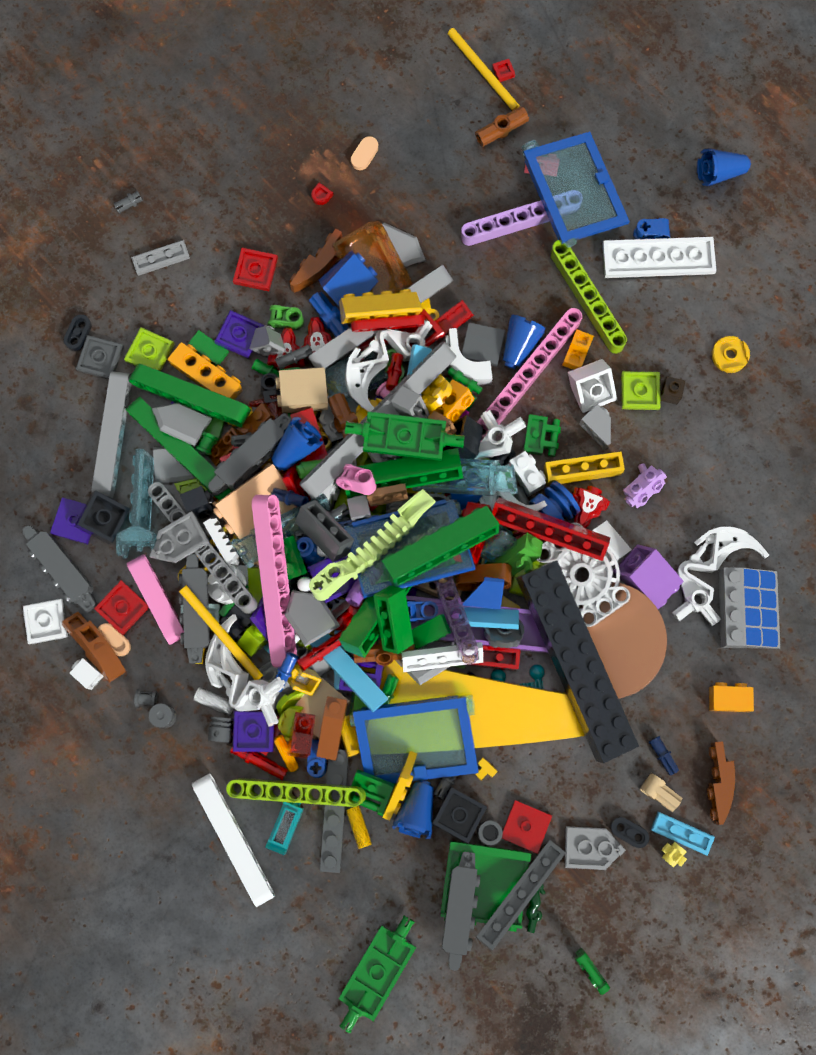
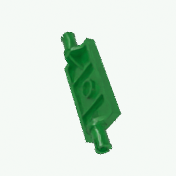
(404, 436)
(377, 973)

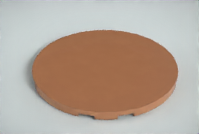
(630, 641)

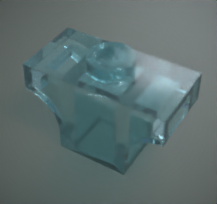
(498, 545)

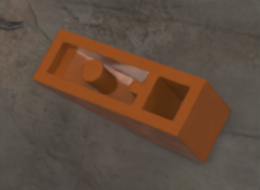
(332, 728)

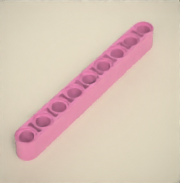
(532, 367)
(273, 576)

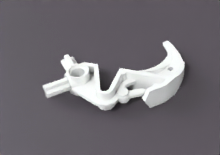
(398, 340)
(490, 447)
(694, 586)
(242, 696)

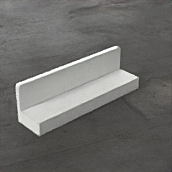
(436, 658)

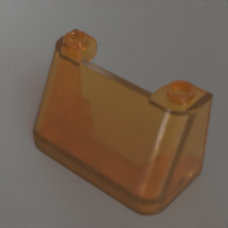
(380, 254)

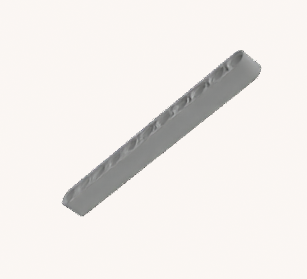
(352, 445)

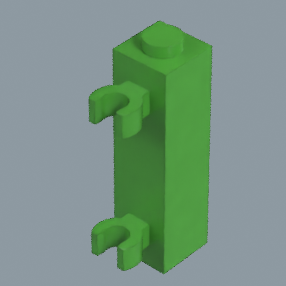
(523, 554)

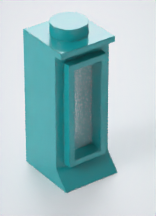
(284, 827)

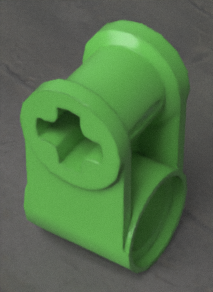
(282, 316)

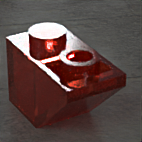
(301, 735)

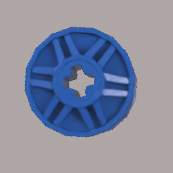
(559, 502)

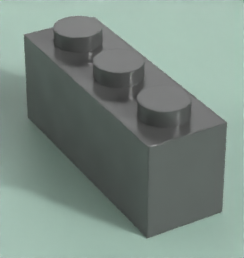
(324, 530)

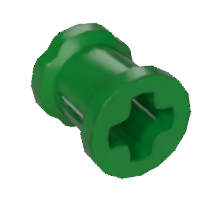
(206, 443)

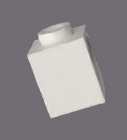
(86, 673)

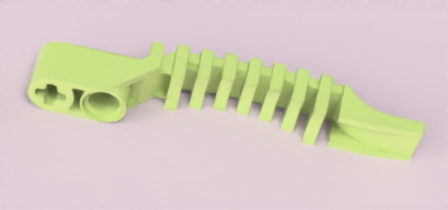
(355, 564)

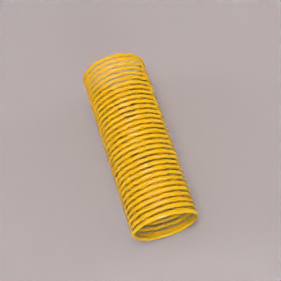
(358, 826)

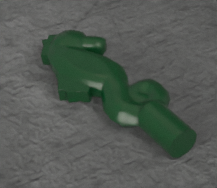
(533, 914)

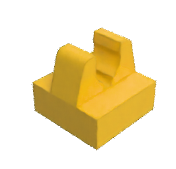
(486, 768)

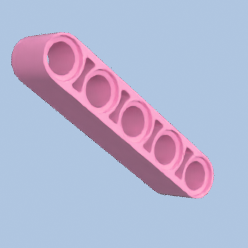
(156, 598)

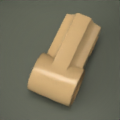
(657, 790)

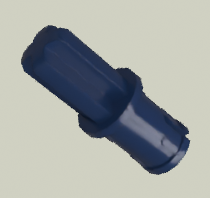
(290, 497)
(664, 755)

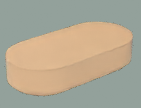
(364, 153)
(117, 641)

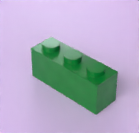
(393, 619)

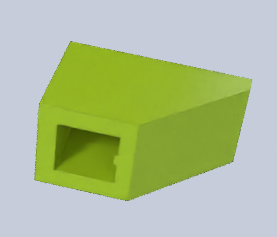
(252, 640)

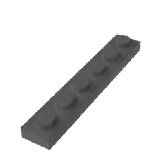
(334, 817)
(520, 895)

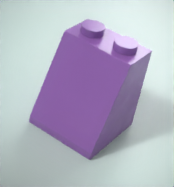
(650, 574)

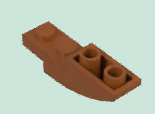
(314, 268)
(224, 447)
(95, 646)
(722, 791)

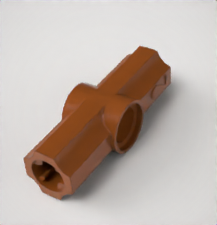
(510, 121)
(341, 412)
(380, 656)

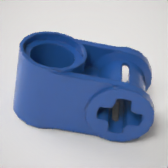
(652, 229)
(416, 610)
(312, 760)

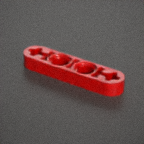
(387, 323)

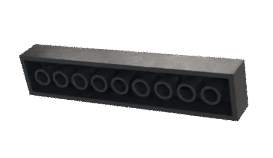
(577, 662)

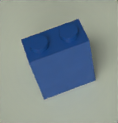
(349, 277)

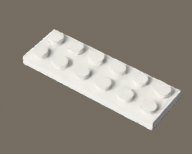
(659, 257)

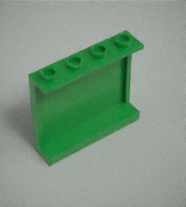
(498, 873)

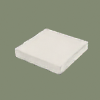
(44, 621)

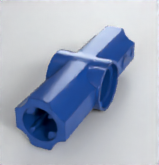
(328, 314)

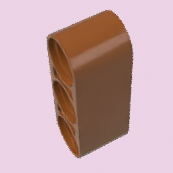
(471, 580)

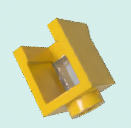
(304, 681)

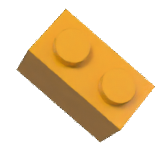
(731, 698)

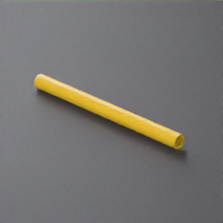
(483, 69)
(220, 633)

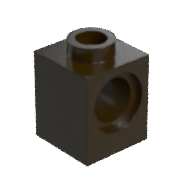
(672, 390)

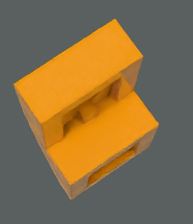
(578, 350)

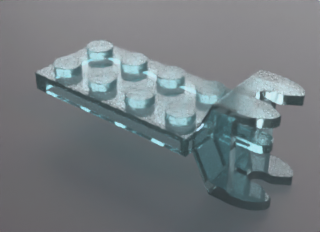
(140, 517)

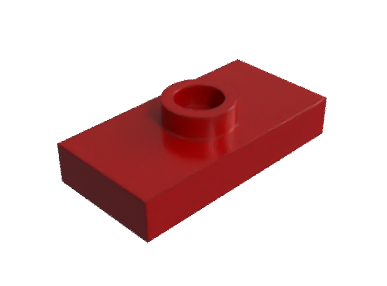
(454, 317)

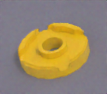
(727, 364)

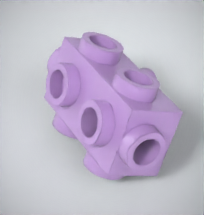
(644, 486)

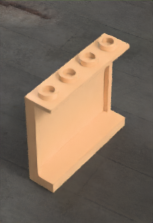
(237, 505)

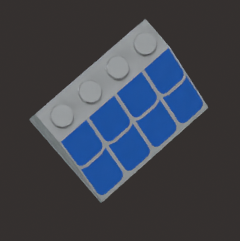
(749, 608)

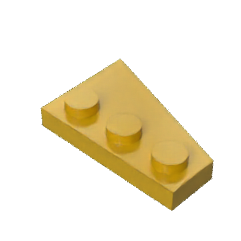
(399, 790)

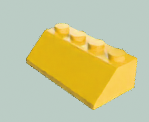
(379, 306)

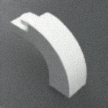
(477, 371)

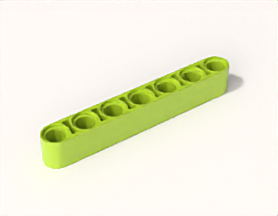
(588, 305)
(286, 792)

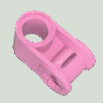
(357, 480)

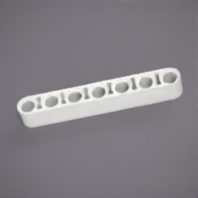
(233, 840)

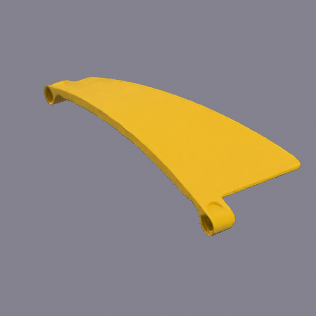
(503, 710)

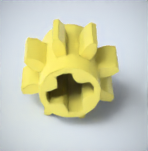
(674, 854)

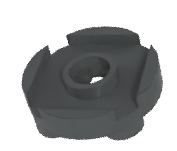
(504, 639)

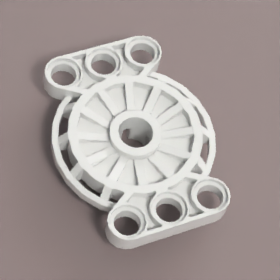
(596, 587)

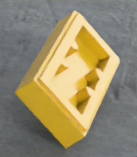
(349, 738)

